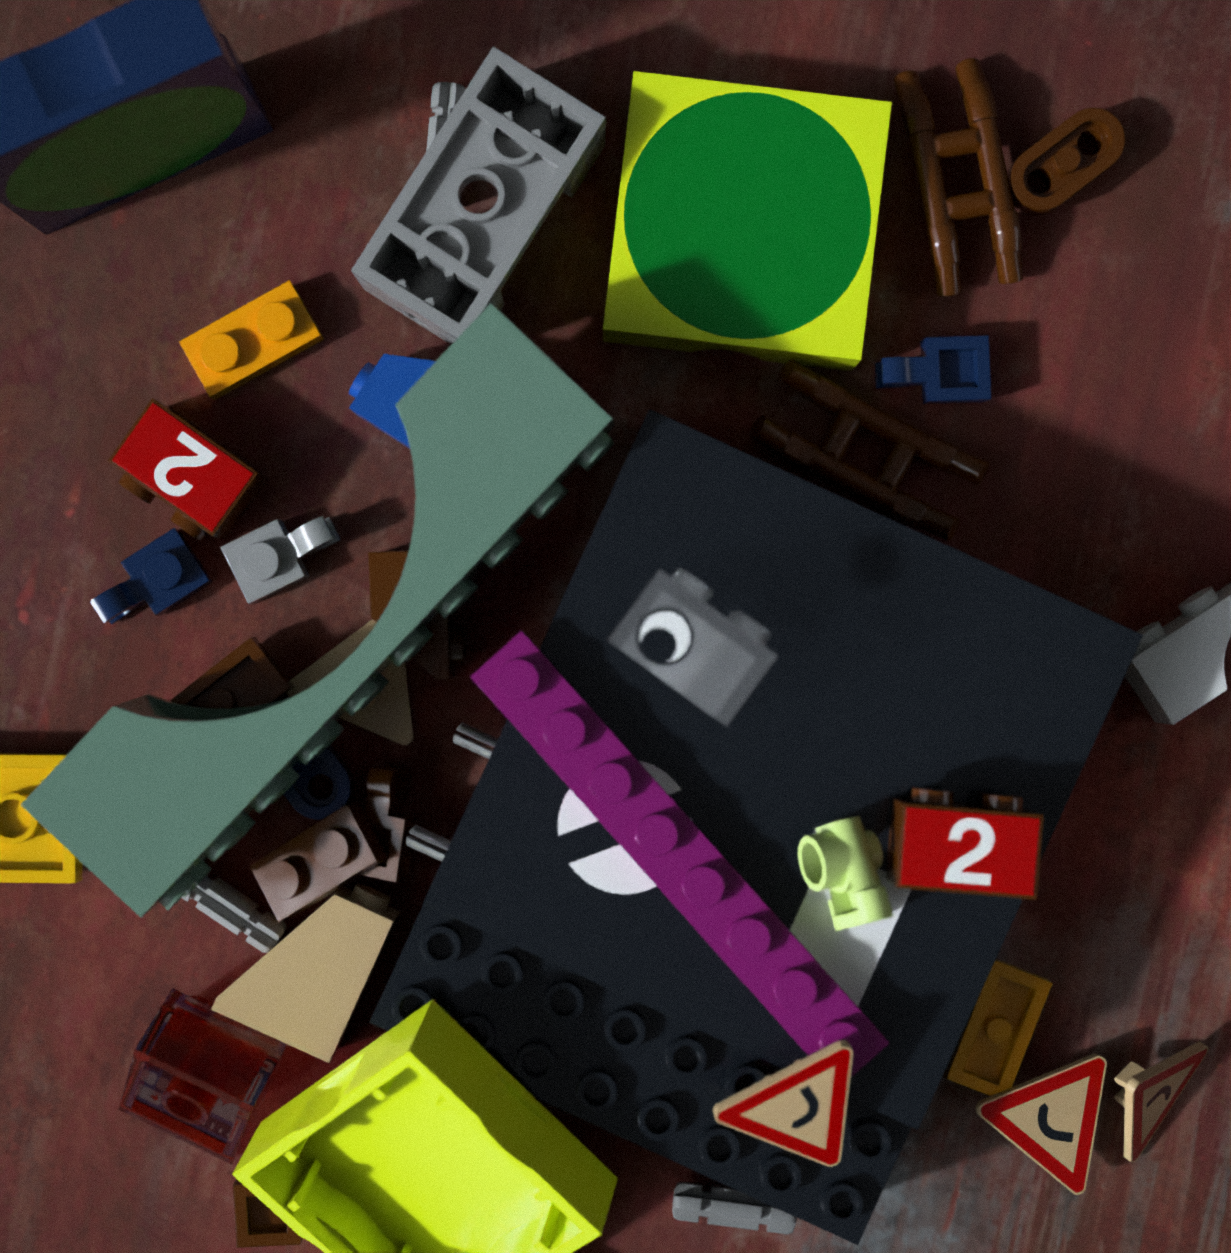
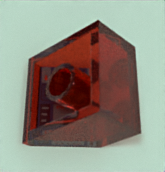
(200, 1075)

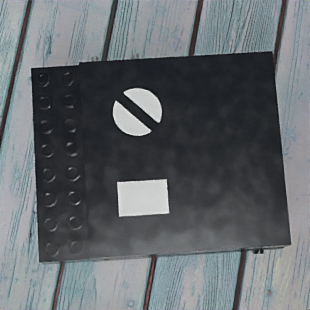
(886, 679)

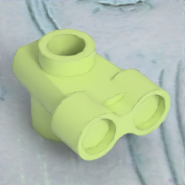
(846, 863)

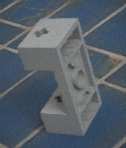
(505, 130)

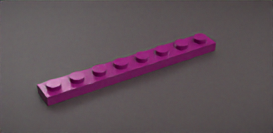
(674, 852)

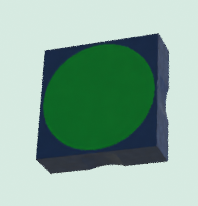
(119, 110)

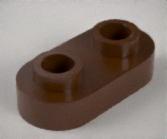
(1063, 164)

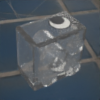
(693, 645)

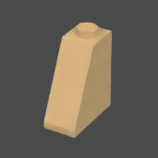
(316, 974)

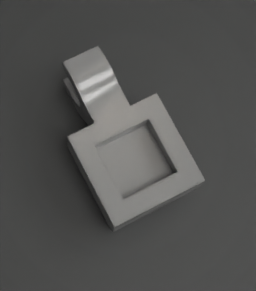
(272, 558)

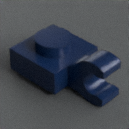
(948, 370)
(159, 575)

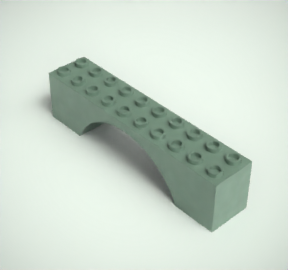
(176, 781)

